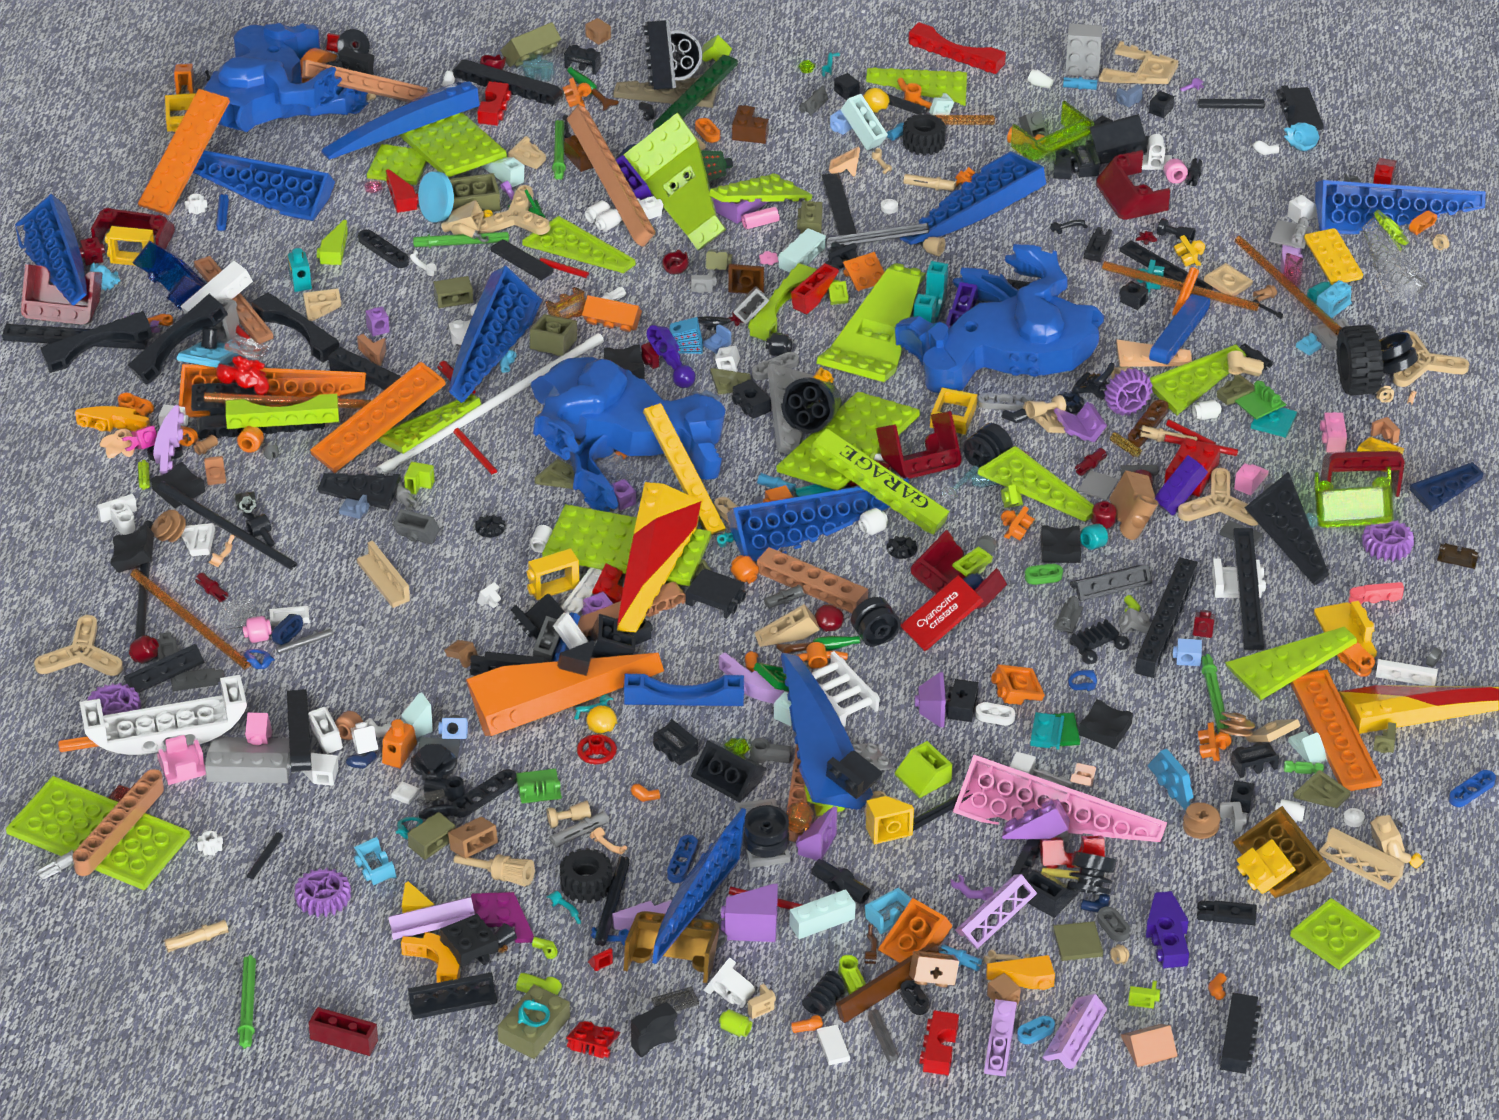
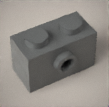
(416, 526)

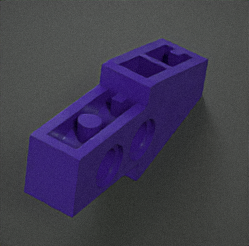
(964, 301)
(1167, 929)

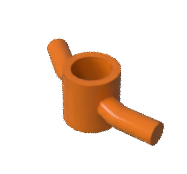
(913, 93)
(818, 656)

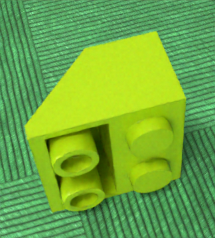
(924, 770)

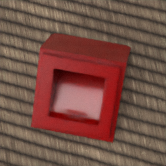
(602, 959)

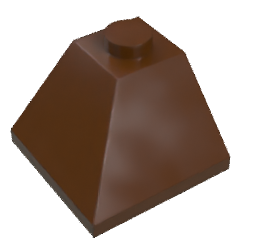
(744, 278)

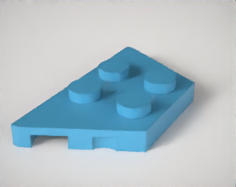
(1172, 776)

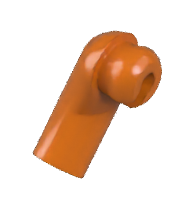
(751, 660)
(643, 794)
(807, 1025)

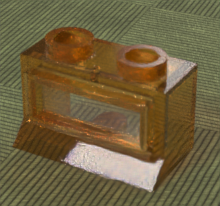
(568, 305)

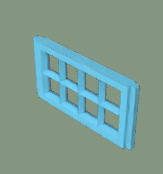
(206, 356)

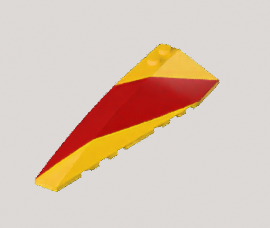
(660, 534)
(1410, 705)

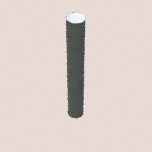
(304, 641)

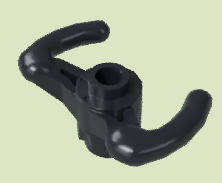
(1096, 383)

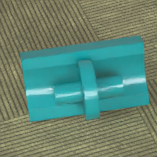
(1157, 270)

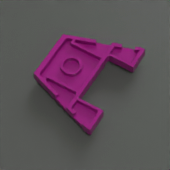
(500, 909)

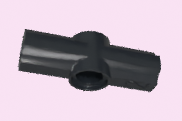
(840, 880)

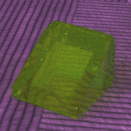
(738, 745)

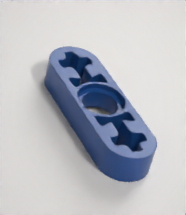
(1475, 781)
(681, 852)

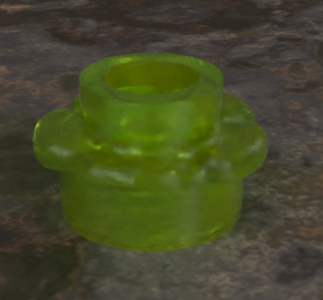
(806, 66)

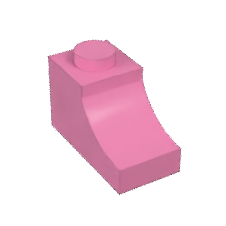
(1249, 478)
(258, 728)

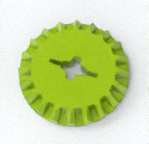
(1391, 227)

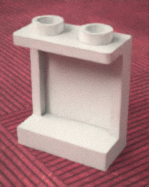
(1226, 582)

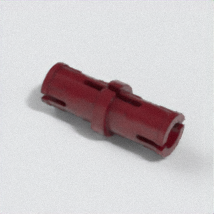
(1090, 461)
(211, 587)

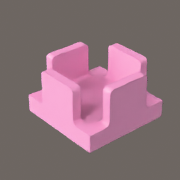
(181, 760)

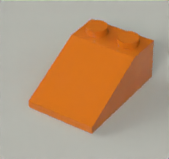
(914, 930)

